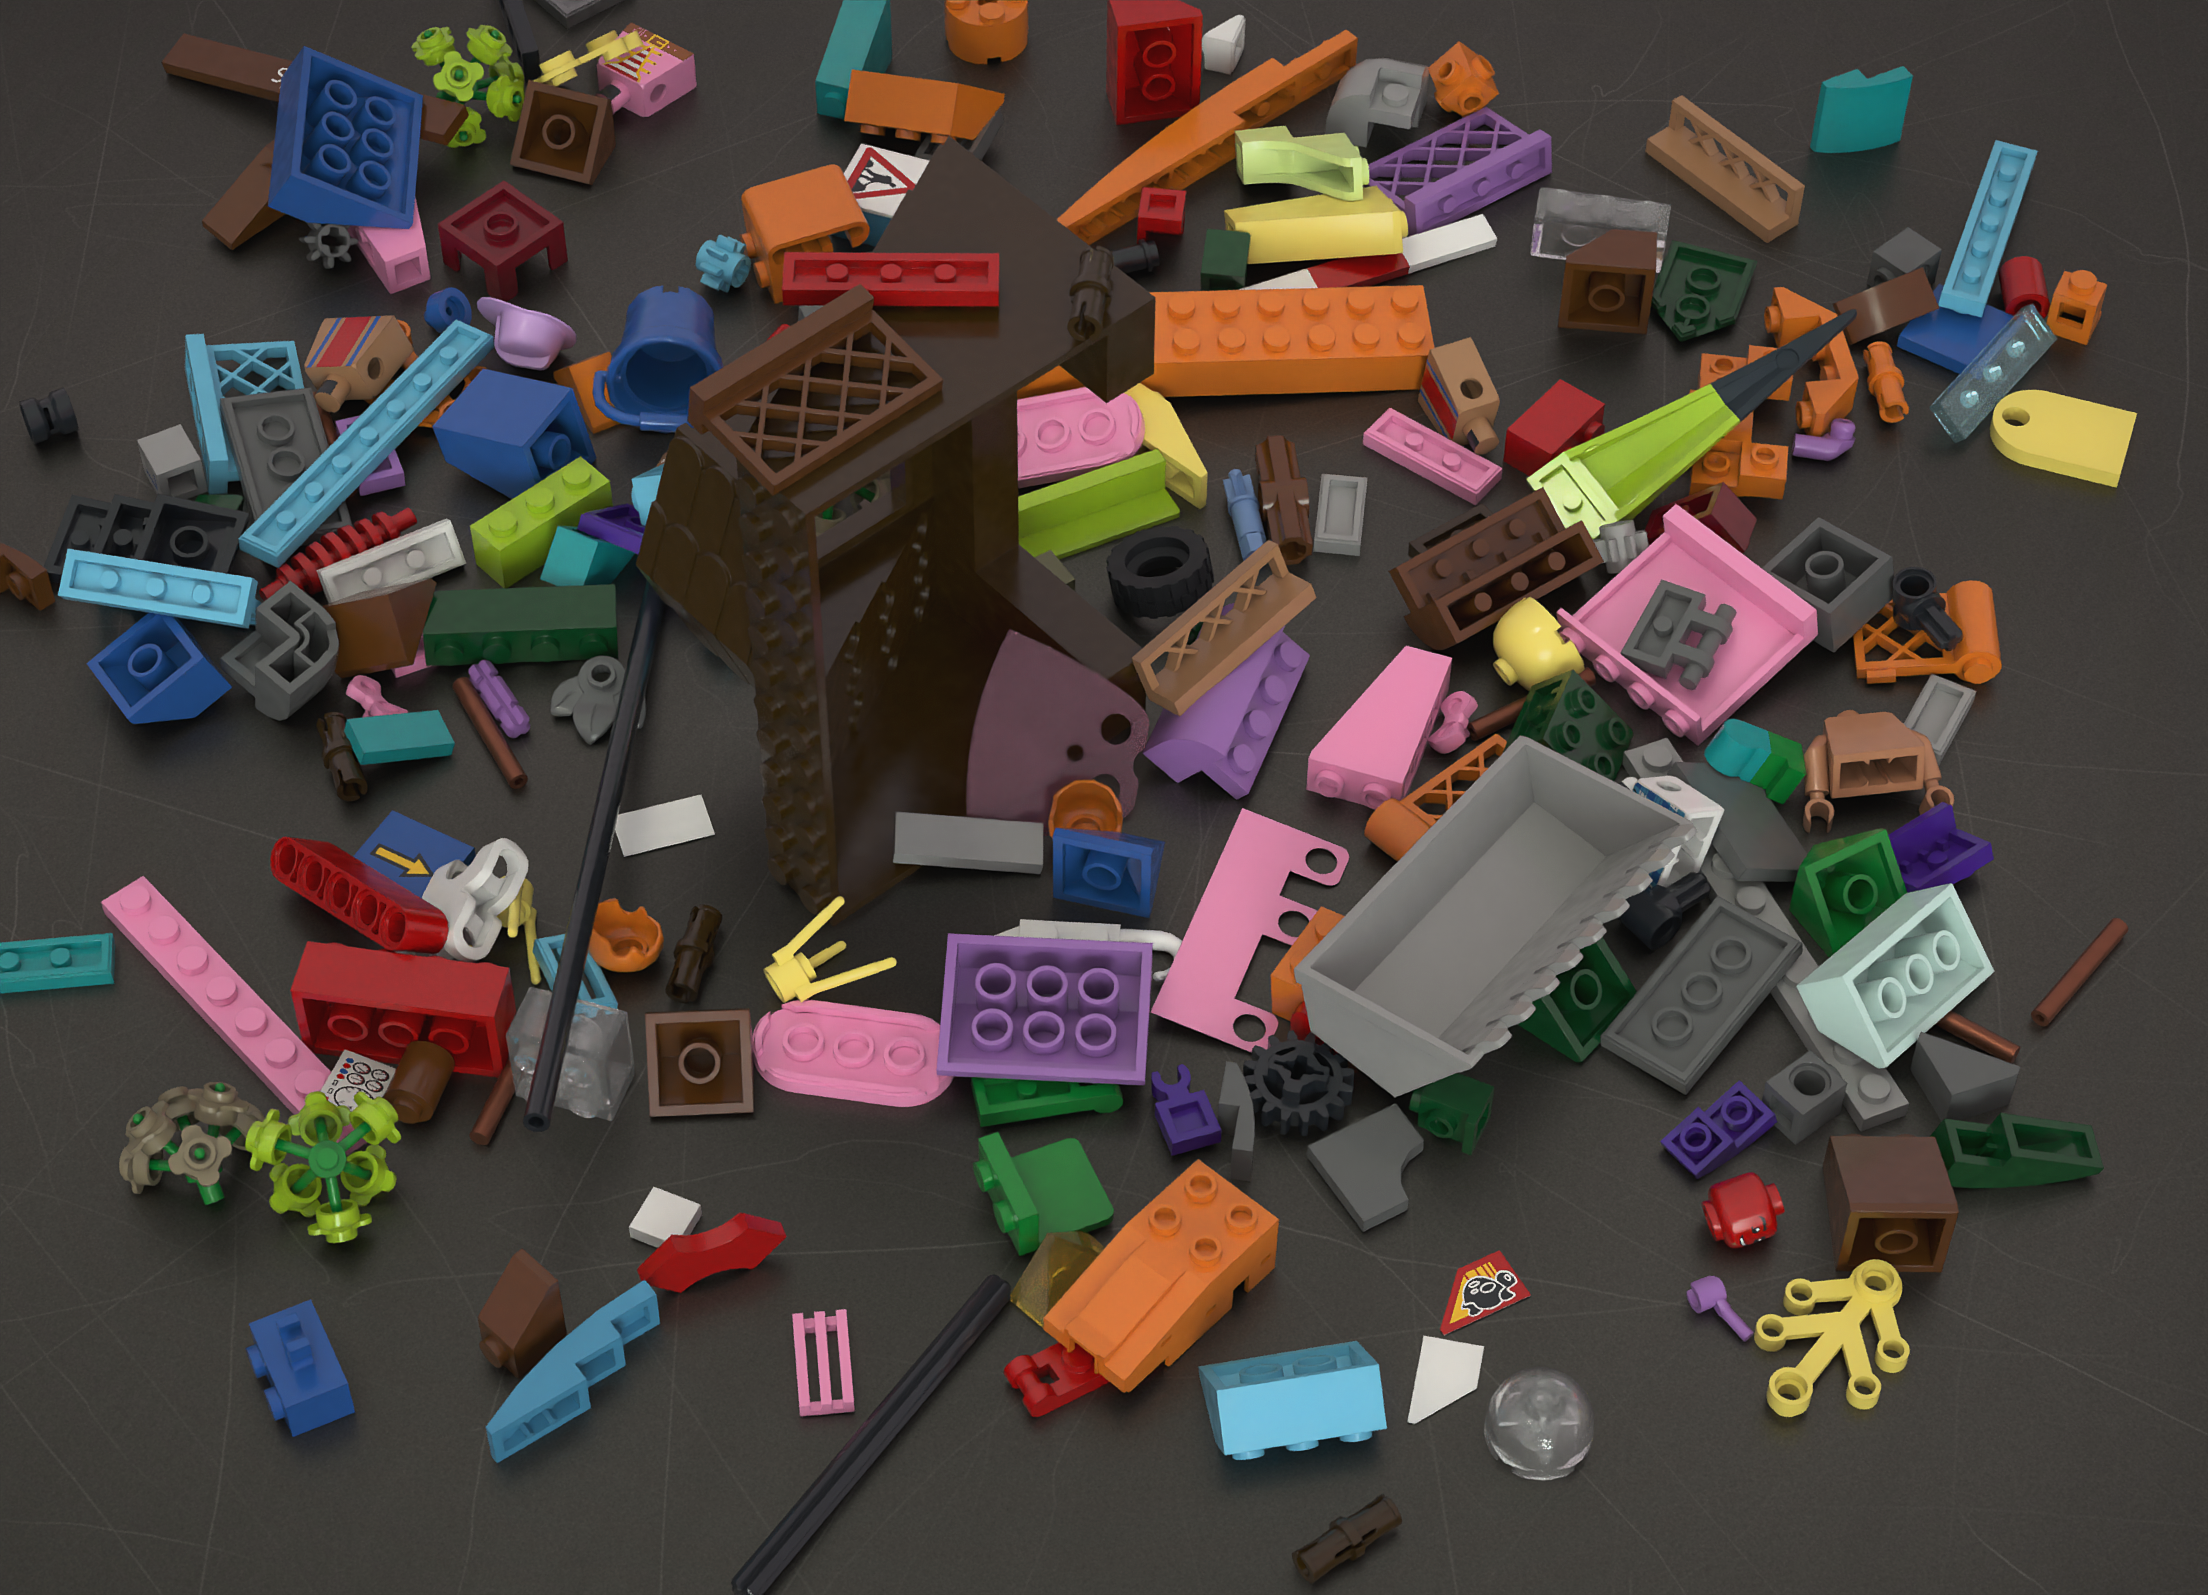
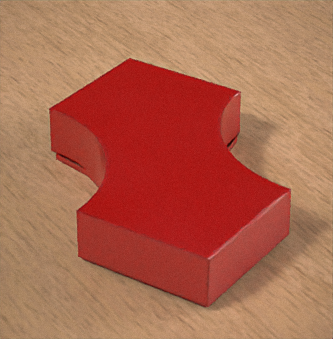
(733, 1245)

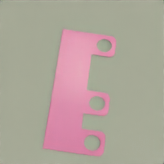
(1229, 922)

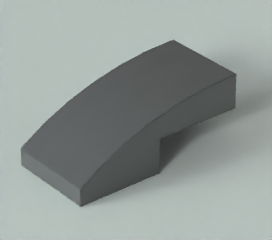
(1237, 1119)

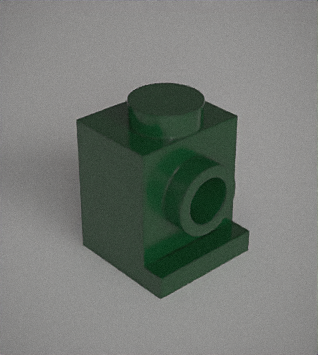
(1454, 1108)

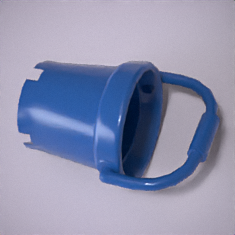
(661, 355)

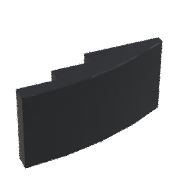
(158, 531)

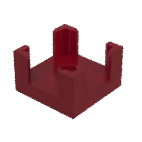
(499, 235)

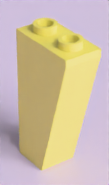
(1321, 227)

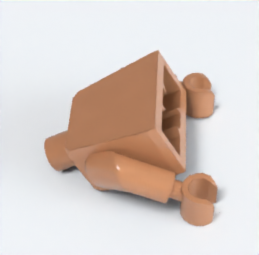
(1866, 758)

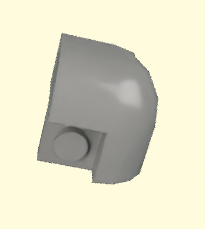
(1380, 93)

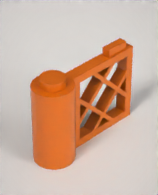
(1973, 660)

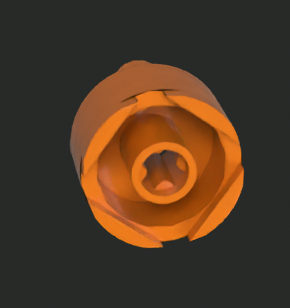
(986, 29)

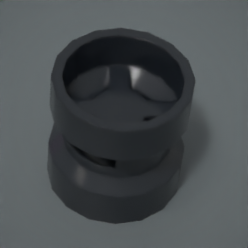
(48, 416)

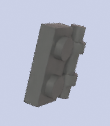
(1665, 627)

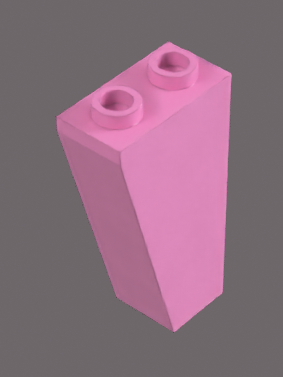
(395, 253)
(1383, 734)

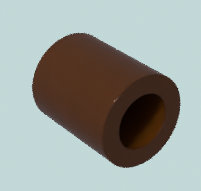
(419, 1081)

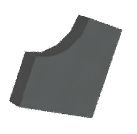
(1367, 1164)

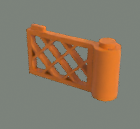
(1400, 824)

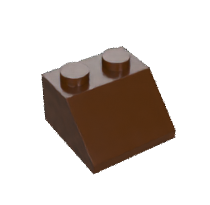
(1610, 283)

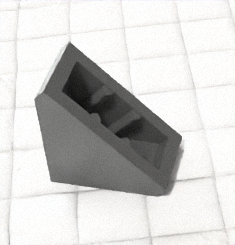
(1961, 1079)

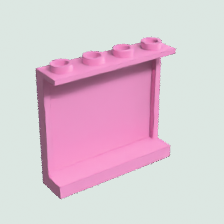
(1766, 633)

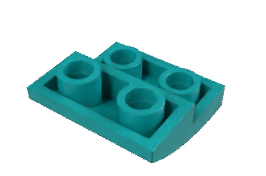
(1861, 111)

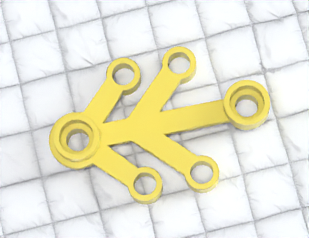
(561, 68)
(1836, 1332)

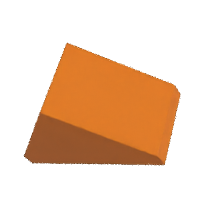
(580, 378)

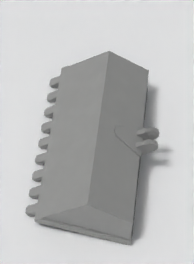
(1483, 916)

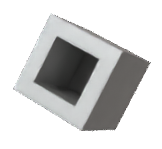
(172, 463)

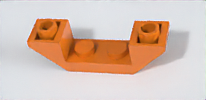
(1834, 394)

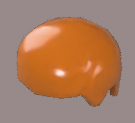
(1086, 807)
(624, 939)

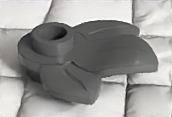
(592, 701)

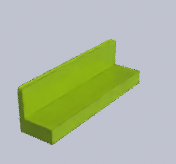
(1096, 507)

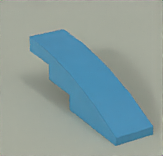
(560, 1382)

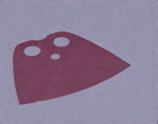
(1028, 719)

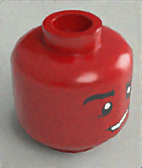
(1742, 1210)

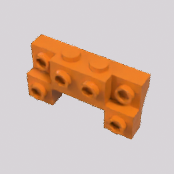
(1741, 465)

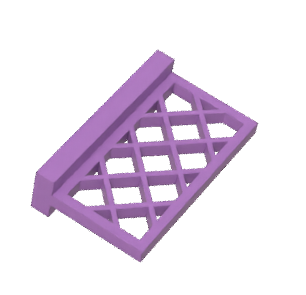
(1462, 186)

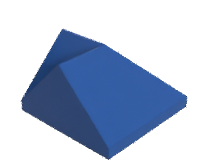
(1106, 869)

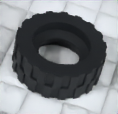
(1157, 549)

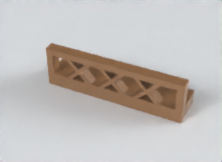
(1724, 178)
(1224, 639)

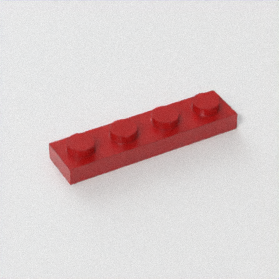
(893, 278)

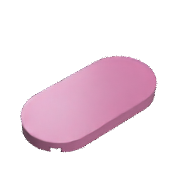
(1074, 434)
(850, 1053)

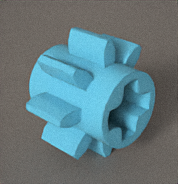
(723, 263)

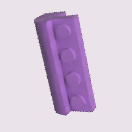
(1233, 721)

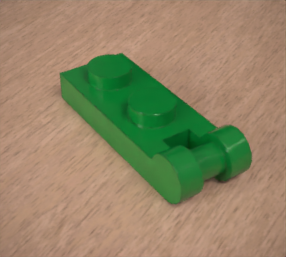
(1019, 1100)

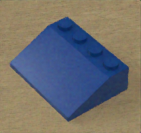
(344, 145)

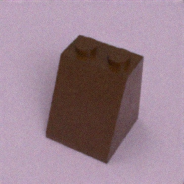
(1889, 1202)

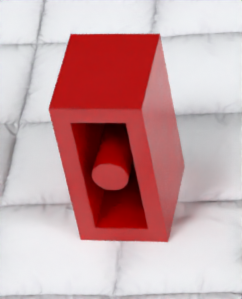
(1551, 426)

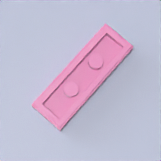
(1432, 456)

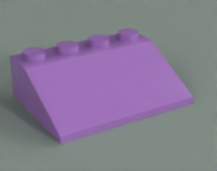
(1045, 1009)

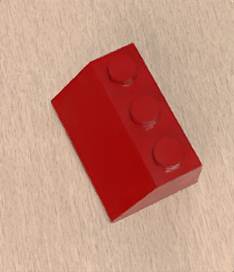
(1153, 59)

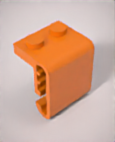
(798, 217)

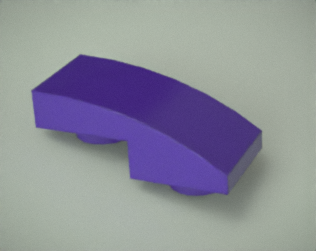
(1719, 1133)

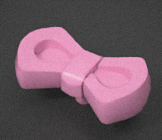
(368, 694)
(1453, 732)

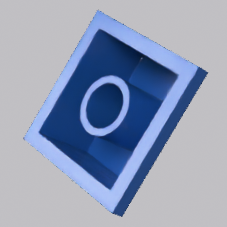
(158, 672)

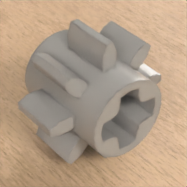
(1620, 544)

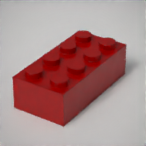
(388, 999)

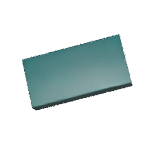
(399, 737)

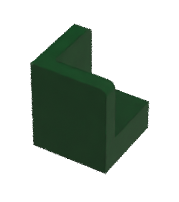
(1225, 260)

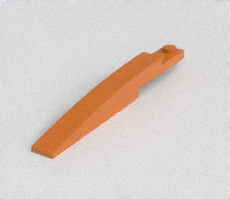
(1206, 135)

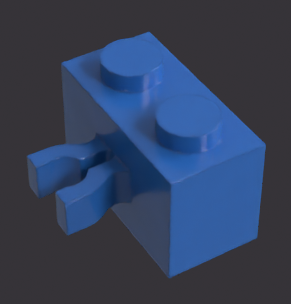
(300, 1367)

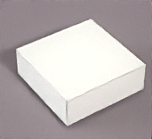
(663, 1216)

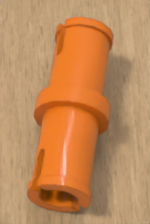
(1885, 382)

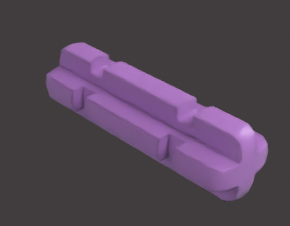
(499, 699)

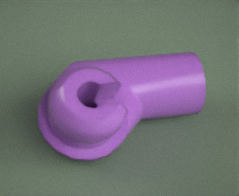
(1829, 445)

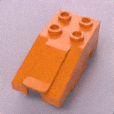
(1166, 1277)

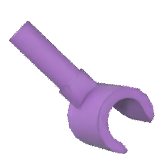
(1711, 1293)

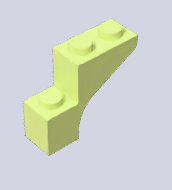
(1313, 162)

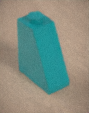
(857, 42)

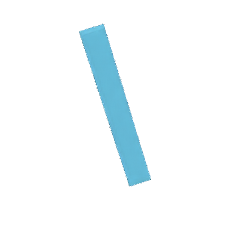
(365, 444)

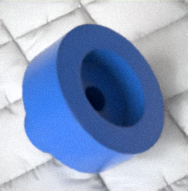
(446, 307)

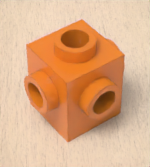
(1463, 80)

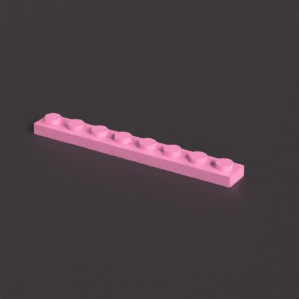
(219, 995)

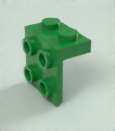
(1041, 1190)

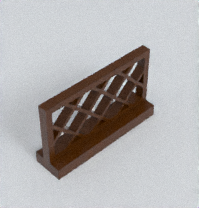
(780, 363)

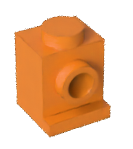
(2080, 296)

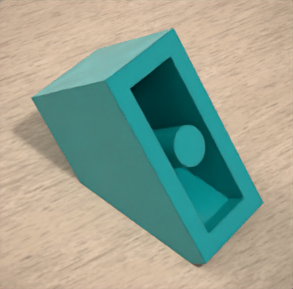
(583, 559)

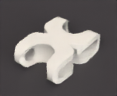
(475, 899)

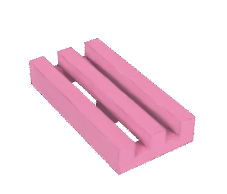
(821, 1325)

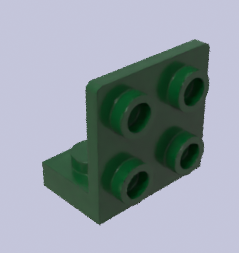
(1574, 723)

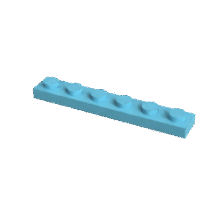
(1988, 229)

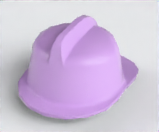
(524, 335)

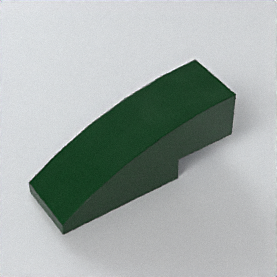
(2016, 1151)

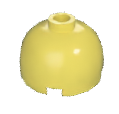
(1531, 646)

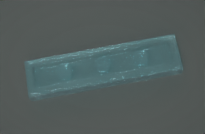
(1993, 373)

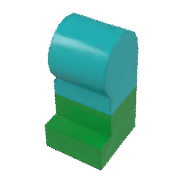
(1757, 758)

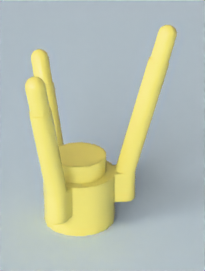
(520, 913)
(792, 974)

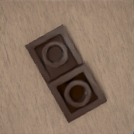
(1888, 305)
(24, 577)

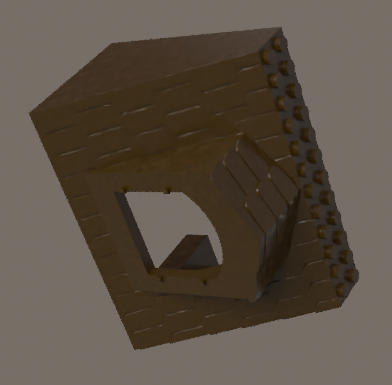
(890, 621)

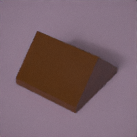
(564, 133)
(380, 627)
(700, 1062)

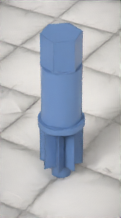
(1244, 510)

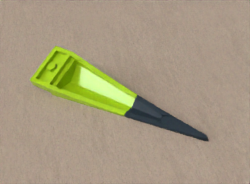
(1633, 464)

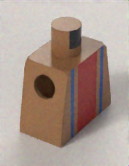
(355, 358)
(1460, 396)

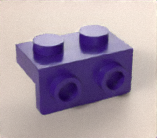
(1935, 851)

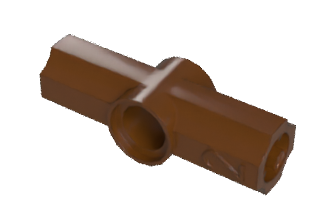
(1283, 498)

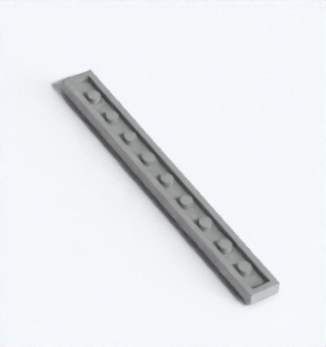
(1870, 1092)

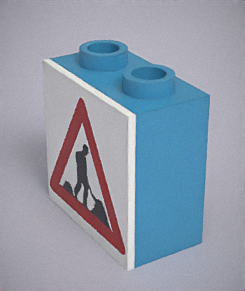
(879, 184)

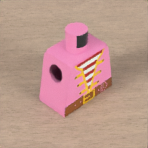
(647, 75)

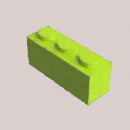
(521, 532)

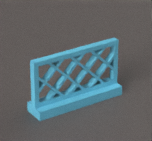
(206, 390)
(159, 588)

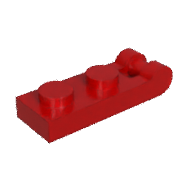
(1070, 1371)

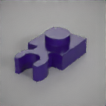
(1184, 1116)

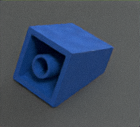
(513, 431)

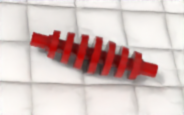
(337, 548)

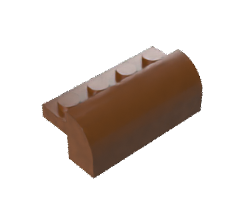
(1490, 568)

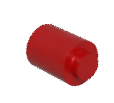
(2022, 284)

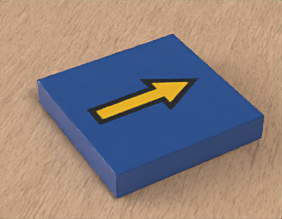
(411, 852)

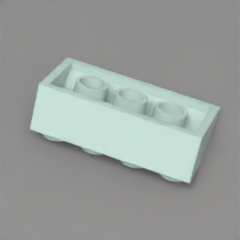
(1897, 976)

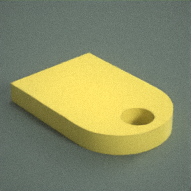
(2063, 435)

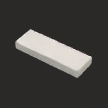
(396, 562)

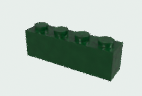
(521, 625)

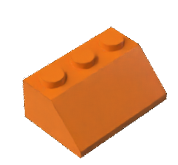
(918, 106)

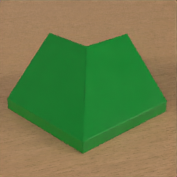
(1846, 887)

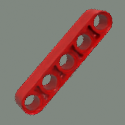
(359, 895)

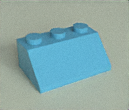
(1293, 1399)

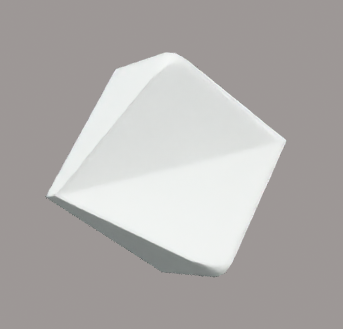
(1224, 45)

